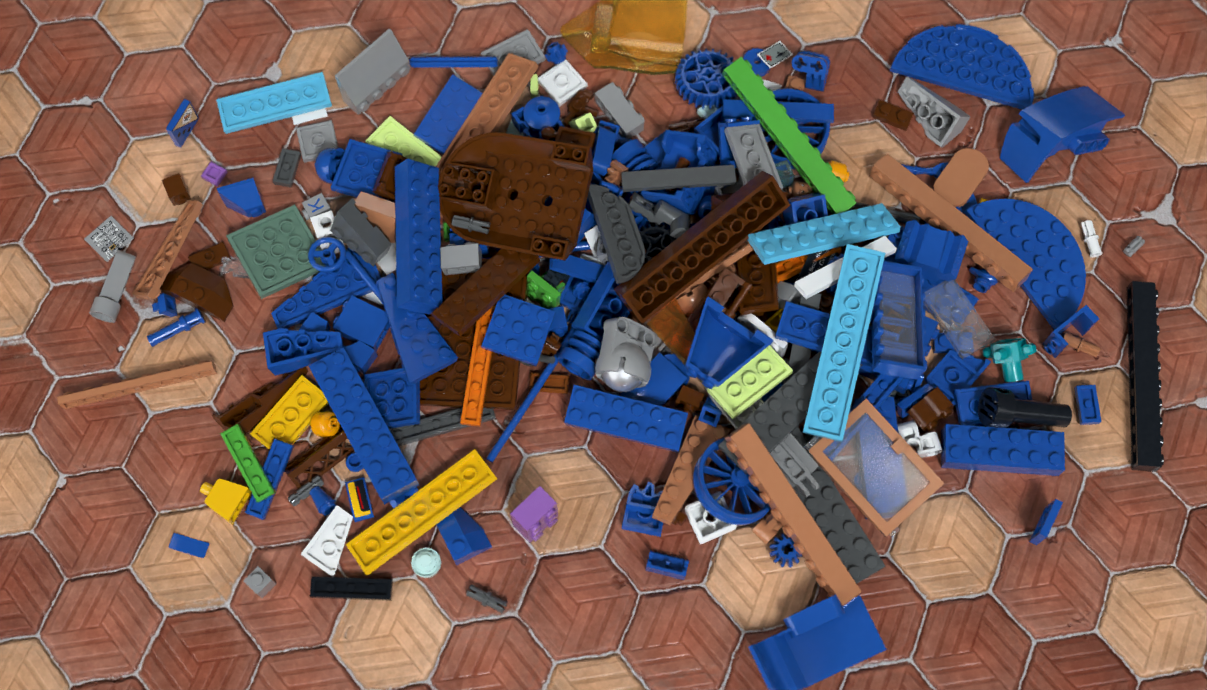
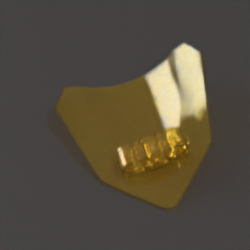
(630, 35)

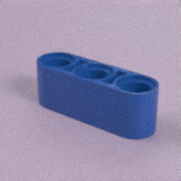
(602, 150)

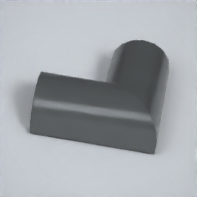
(677, 219)

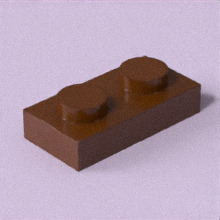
(893, 115)

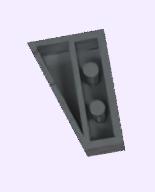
(359, 234)

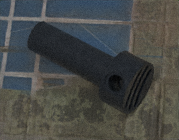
(1000, 408)

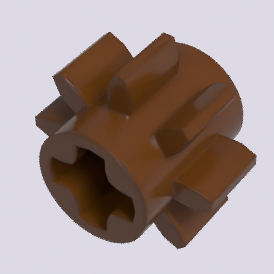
(551, 344)

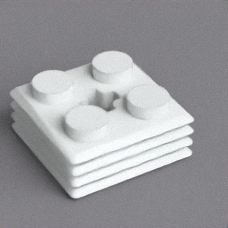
(705, 529)

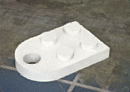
(752, 323)

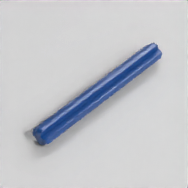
(454, 61)

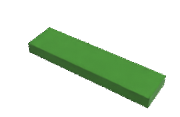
(248, 463)

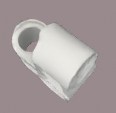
(926, 445)

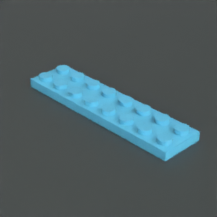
(823, 233)

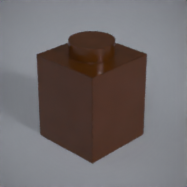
(176, 189)

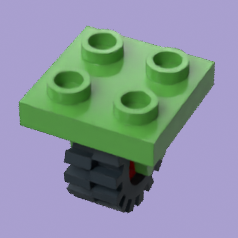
(547, 288)

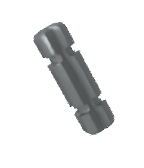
(303, 492)

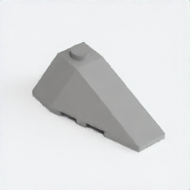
(936, 115)

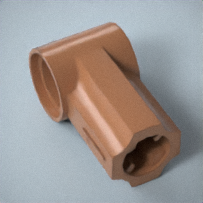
(767, 529)

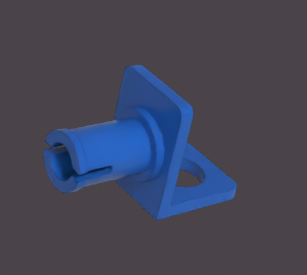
(620, 140)

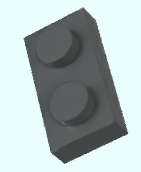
(286, 168)
(644, 207)

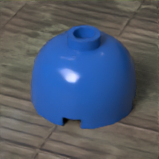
(328, 163)

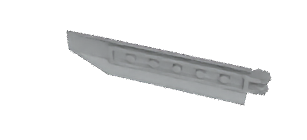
(789, 454)

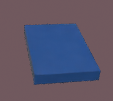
(663, 383)

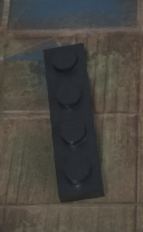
(351, 588)

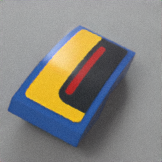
(359, 499)

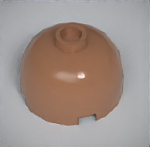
(691, 299)

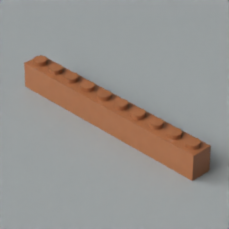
(943, 215)
(792, 514)

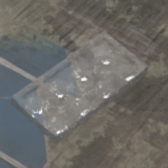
(957, 318)

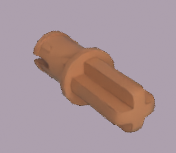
(1080, 344)

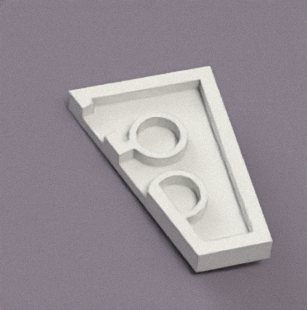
(329, 541)

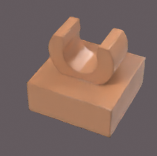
(614, 172)

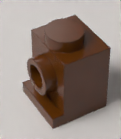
(690, 400)

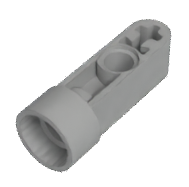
(107, 305)

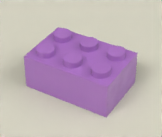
(535, 515)

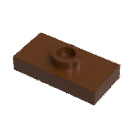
(210, 257)

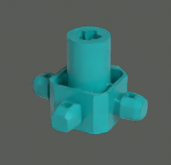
(1010, 354)

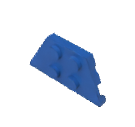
(956, 373)

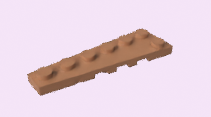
(154, 276)
(680, 480)

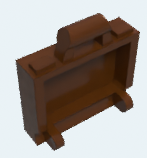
(386, 180)

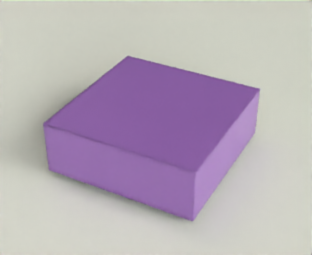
(214, 174)

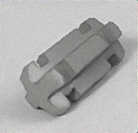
(1134, 246)

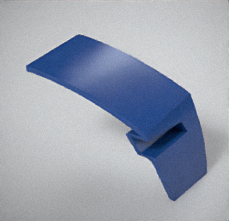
(1055, 124)
(817, 644)

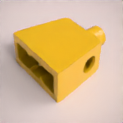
(226, 498)

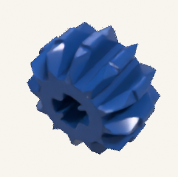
(779, 553)

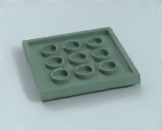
(275, 251)

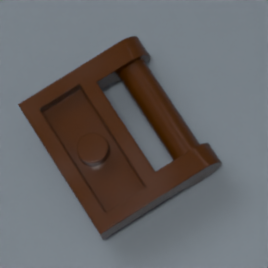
(724, 288)

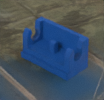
(667, 565)

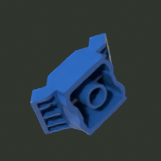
(932, 249)

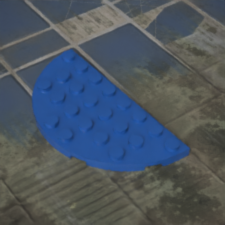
(968, 62)
(1045, 246)

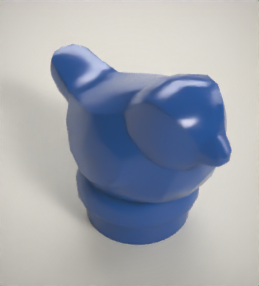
(983, 280)

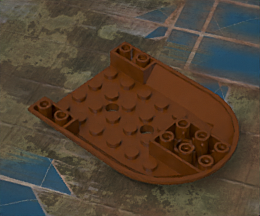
(536, 171)

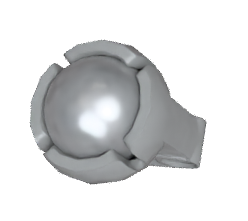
(625, 354)

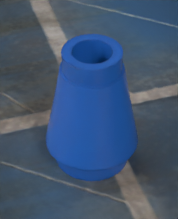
(323, 502)

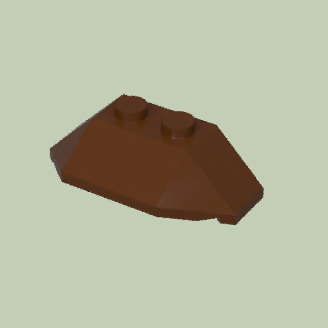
(200, 290)

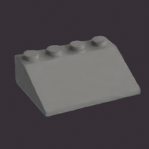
(372, 72)

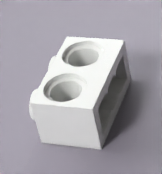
(318, 222)

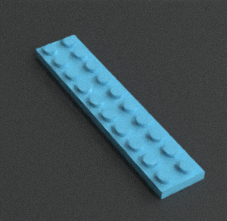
(844, 343)

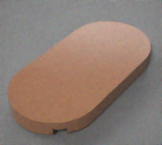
(962, 176)

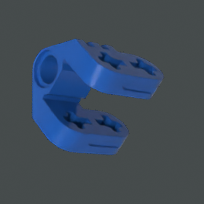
(816, 75)

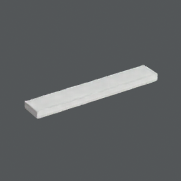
(830, 274)

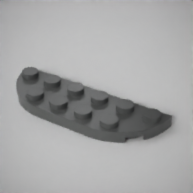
(617, 232)

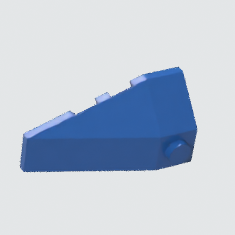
(294, 349)
(463, 536)

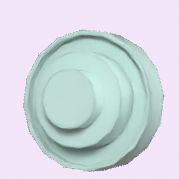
(426, 562)

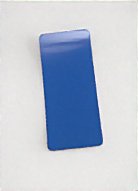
(188, 545)

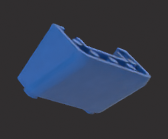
(699, 152)

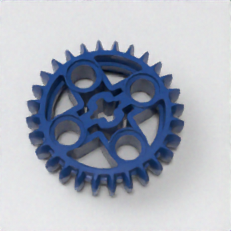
(704, 78)

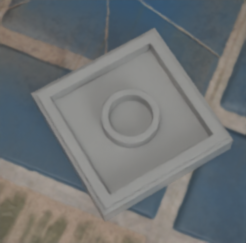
(316, 138)

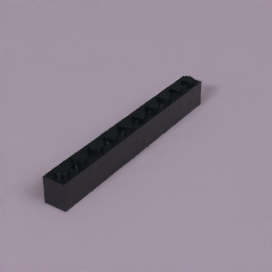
(1144, 377)

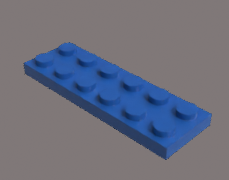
(808, 329)

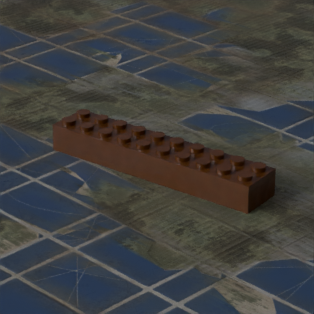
(702, 246)

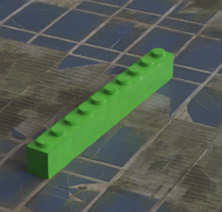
(787, 136)

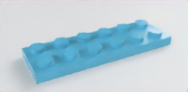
(273, 102)

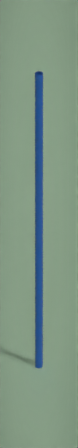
(536, 388)

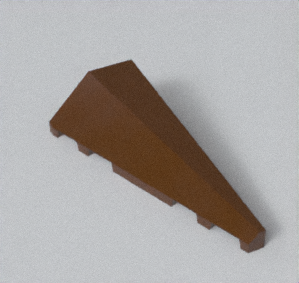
(257, 404)

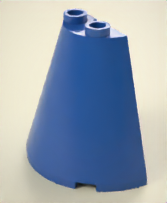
(721, 346)

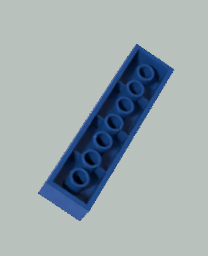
(418, 237)
(364, 426)

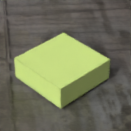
(534, 86)

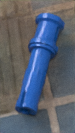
(184, 323)

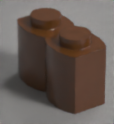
(931, 409)

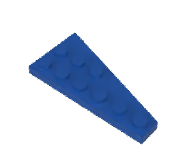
(325, 293)
(415, 337)

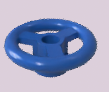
(329, 262)

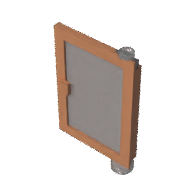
(876, 469)

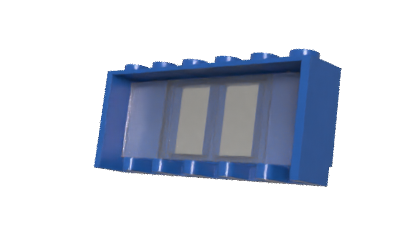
(899, 322)

